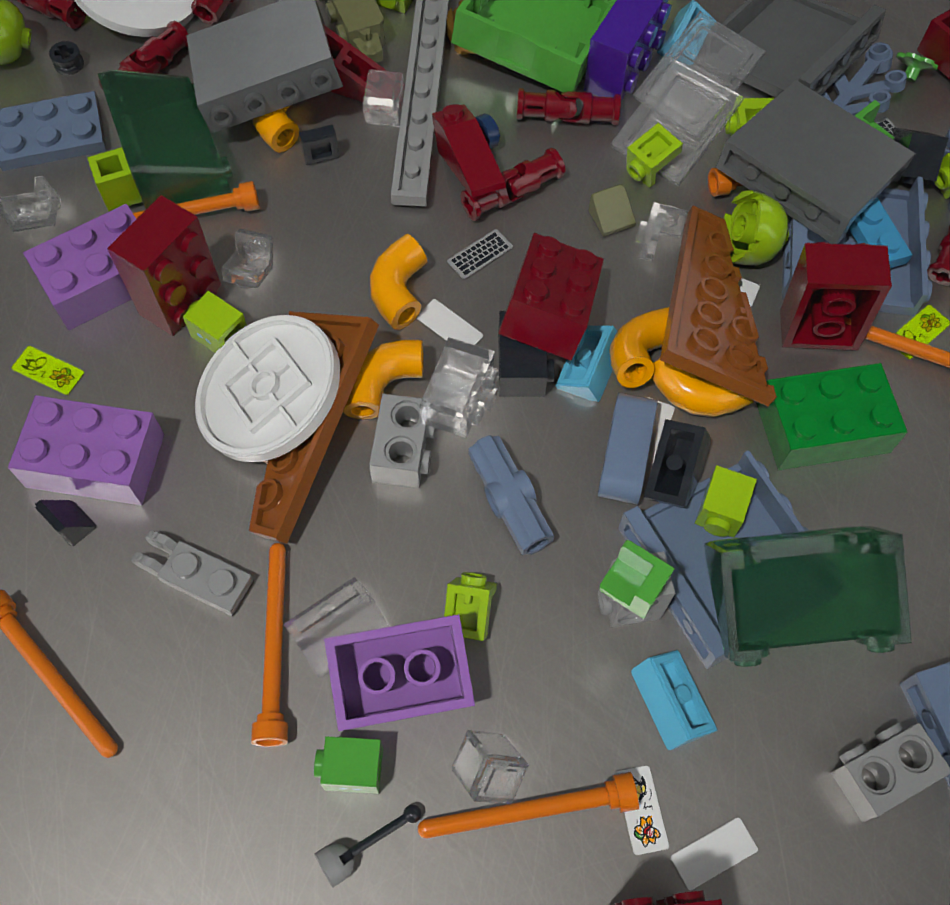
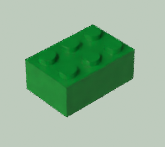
(832, 417)

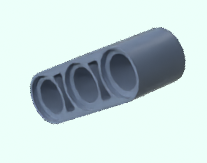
(627, 448)

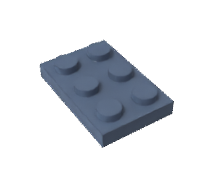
(50, 130)

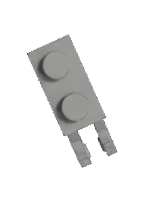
(196, 573)

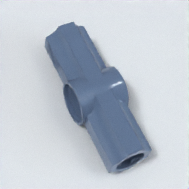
(510, 495)

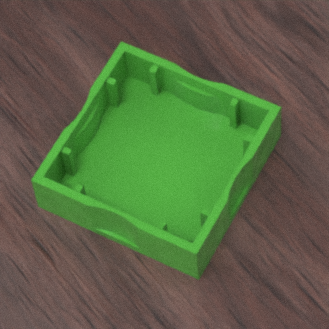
(532, 36)

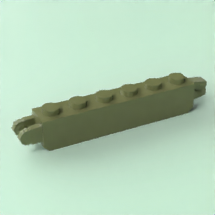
(359, 24)

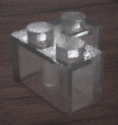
(460, 388)

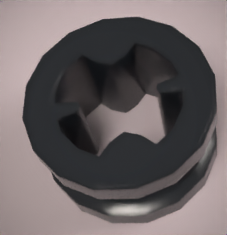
(63, 50)

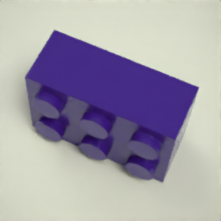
(625, 46)

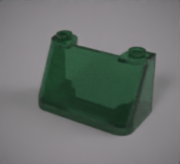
(164, 136)
(809, 590)

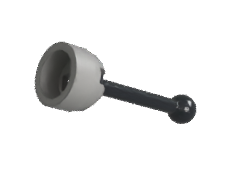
(338, 860)

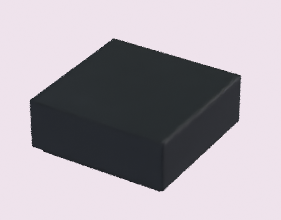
(319, 144)

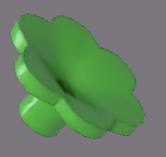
(915, 64)

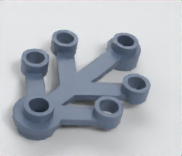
(877, 60)

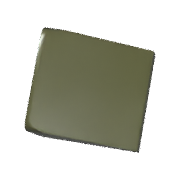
(611, 210)

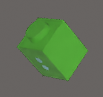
(349, 765)

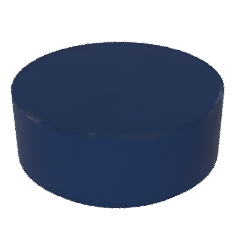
(489, 129)

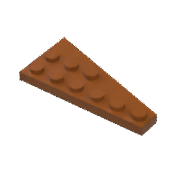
(709, 317)
(291, 475)

